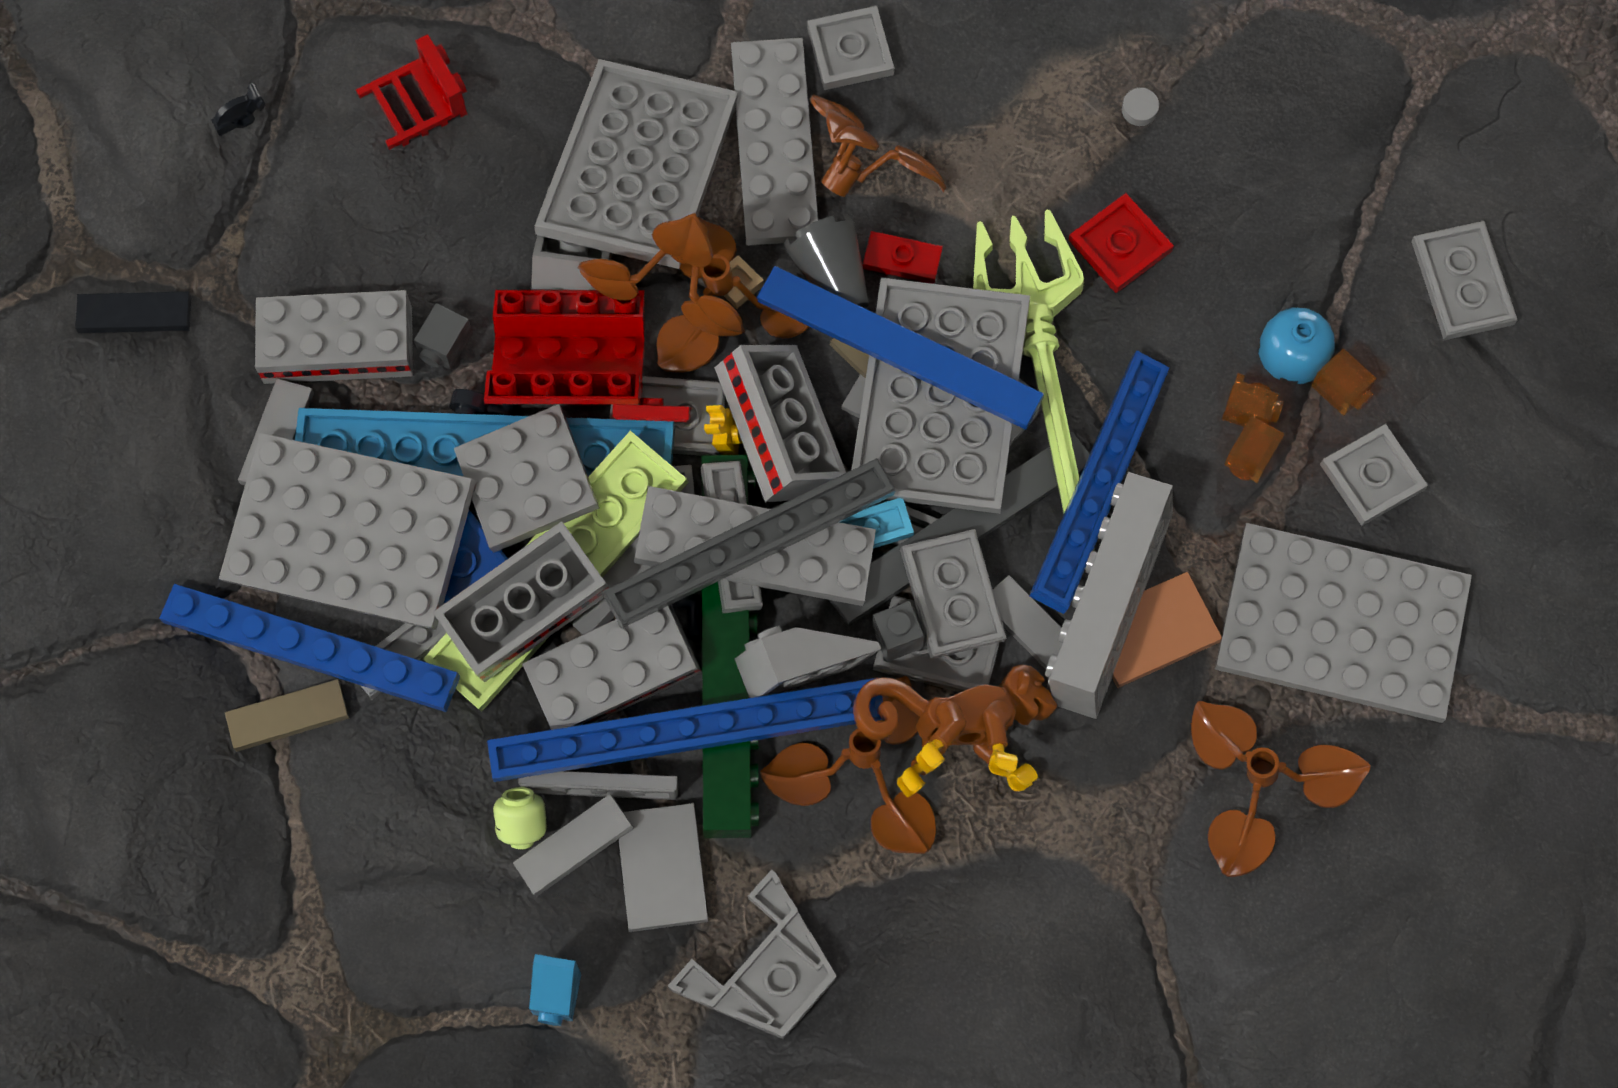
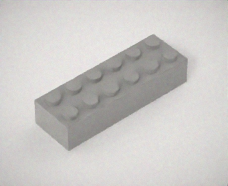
(1111, 594)

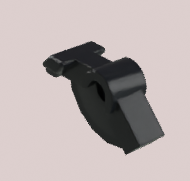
(238, 111)

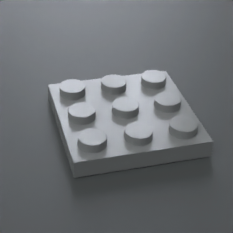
(526, 478)

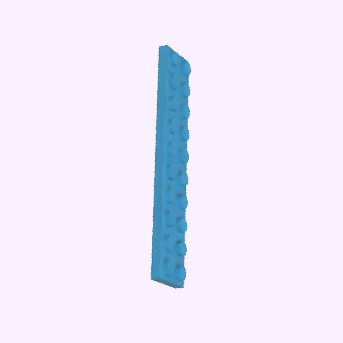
(430, 438)

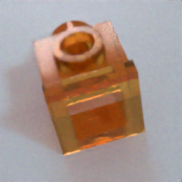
(1251, 400)

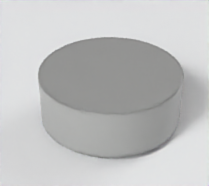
(1140, 106)

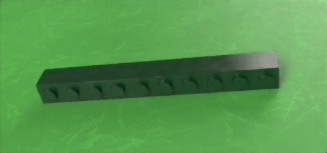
(727, 768)

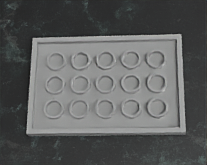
(635, 160)
(924, 437)
(347, 530)
(1344, 622)

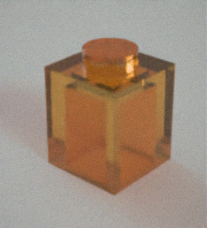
(1344, 383)
(1253, 450)

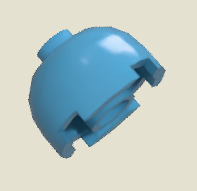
(1296, 345)

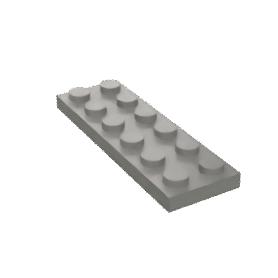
(774, 139)
(823, 566)

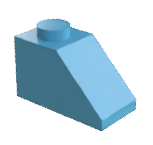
(554, 989)

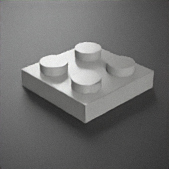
(850, 47)
(1373, 474)

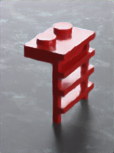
(439, 87)

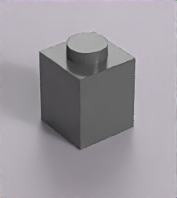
(442, 337)
(897, 631)

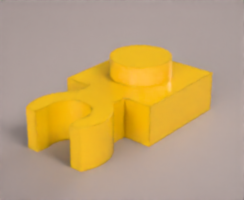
(724, 430)

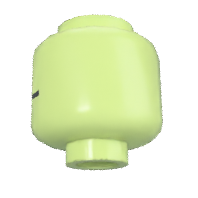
(520, 817)

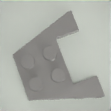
(779, 977)

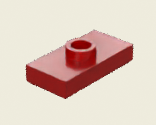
(902, 257)
(651, 410)

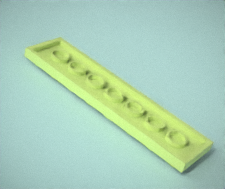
(603, 535)

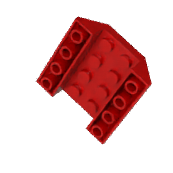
(566, 348)

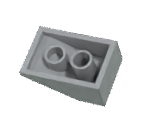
(557, 263)
(798, 657)

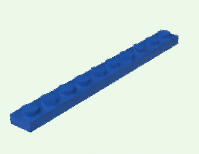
(676, 731)

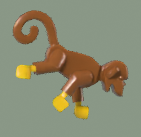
(968, 718)

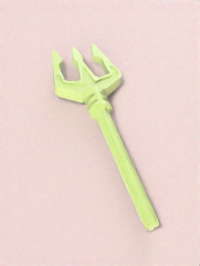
(1039, 340)

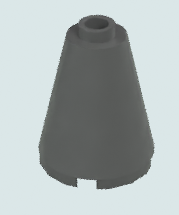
(831, 258)

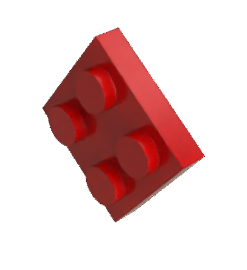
(1121, 243)

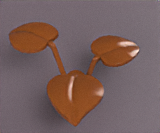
(848, 128)
(686, 243)
(687, 348)
(1225, 733)
(801, 778)

